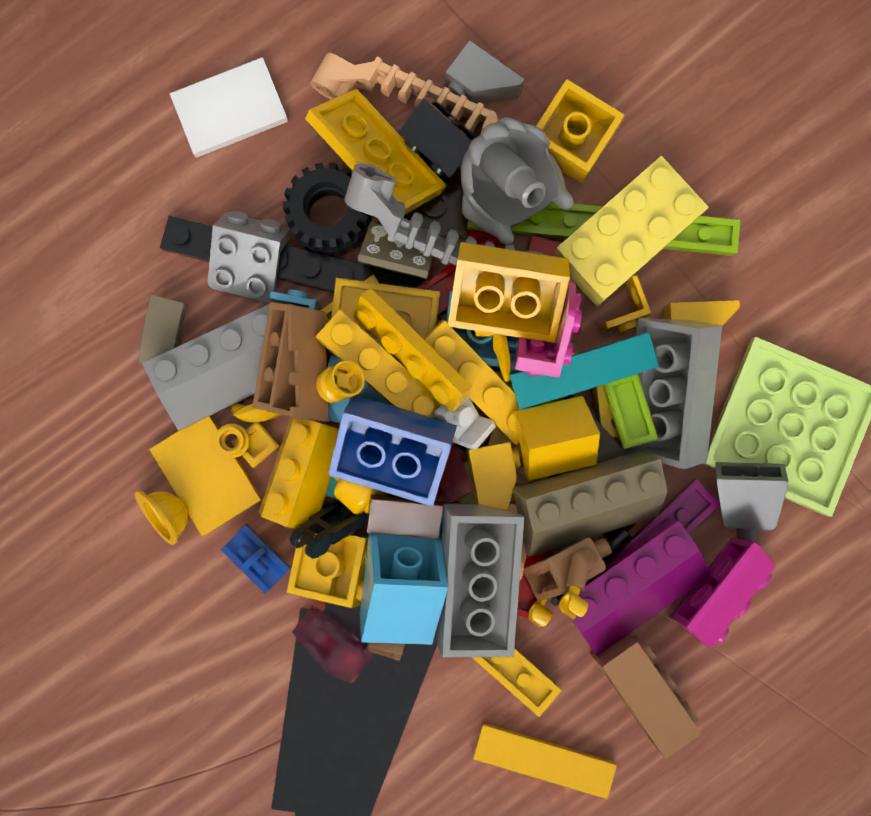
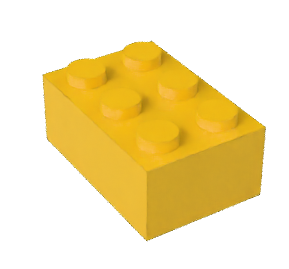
(508, 292)

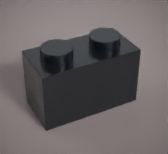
(438, 136)

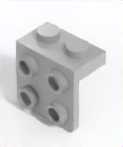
(246, 255)

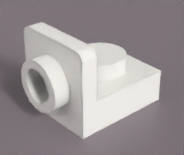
(471, 427)

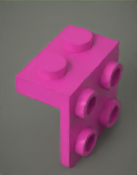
(545, 357)

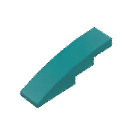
(587, 371)

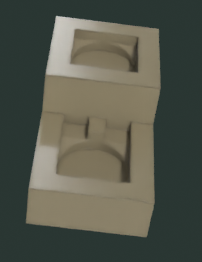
(161, 327)

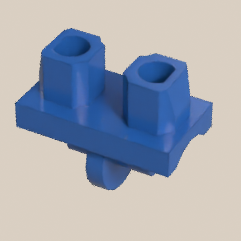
(255, 558)

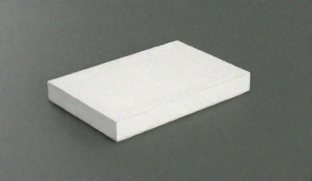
(228, 107)

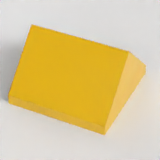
(557, 437)

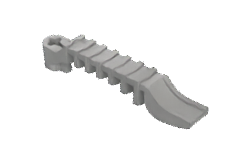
(371, 193)

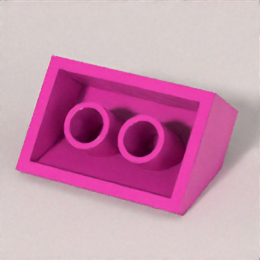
(725, 594)

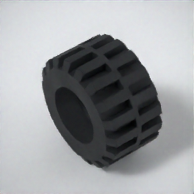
(305, 193)

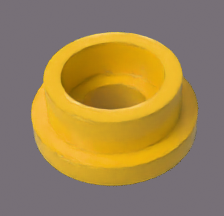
(221, 440)

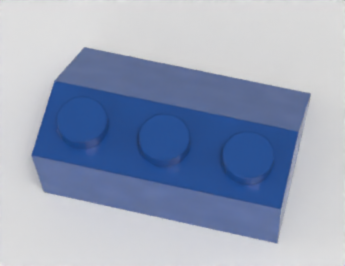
(391, 449)

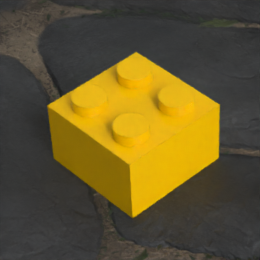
(578, 129)

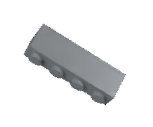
(210, 370)
(680, 389)
(483, 581)

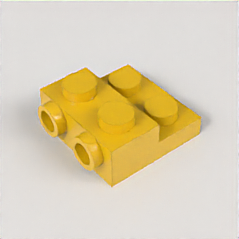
(333, 576)

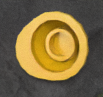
(164, 513)

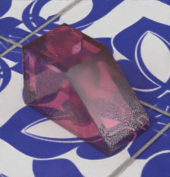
(332, 645)

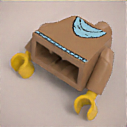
(565, 572)

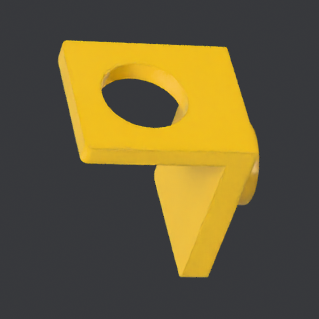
(630, 320)

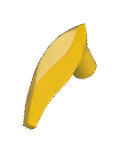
(501, 349)
(251, 414)

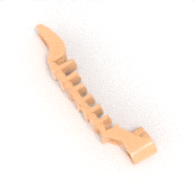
(339, 76)

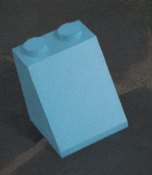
(402, 589)

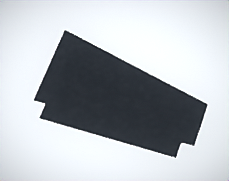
(343, 733)

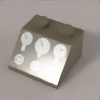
(393, 256)

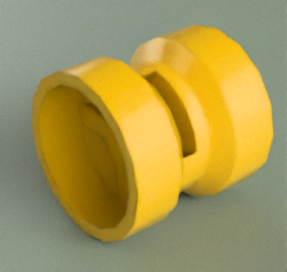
(348, 380)

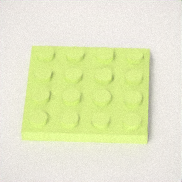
(793, 416)

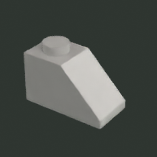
(482, 77)

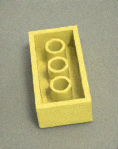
(630, 230)

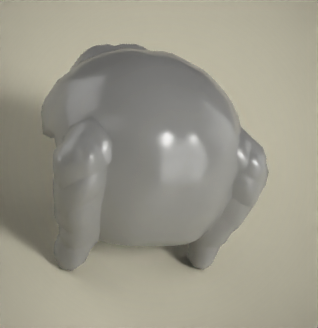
(510, 178)

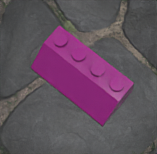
(639, 584)

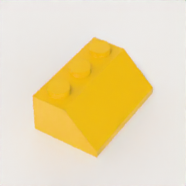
(299, 473)

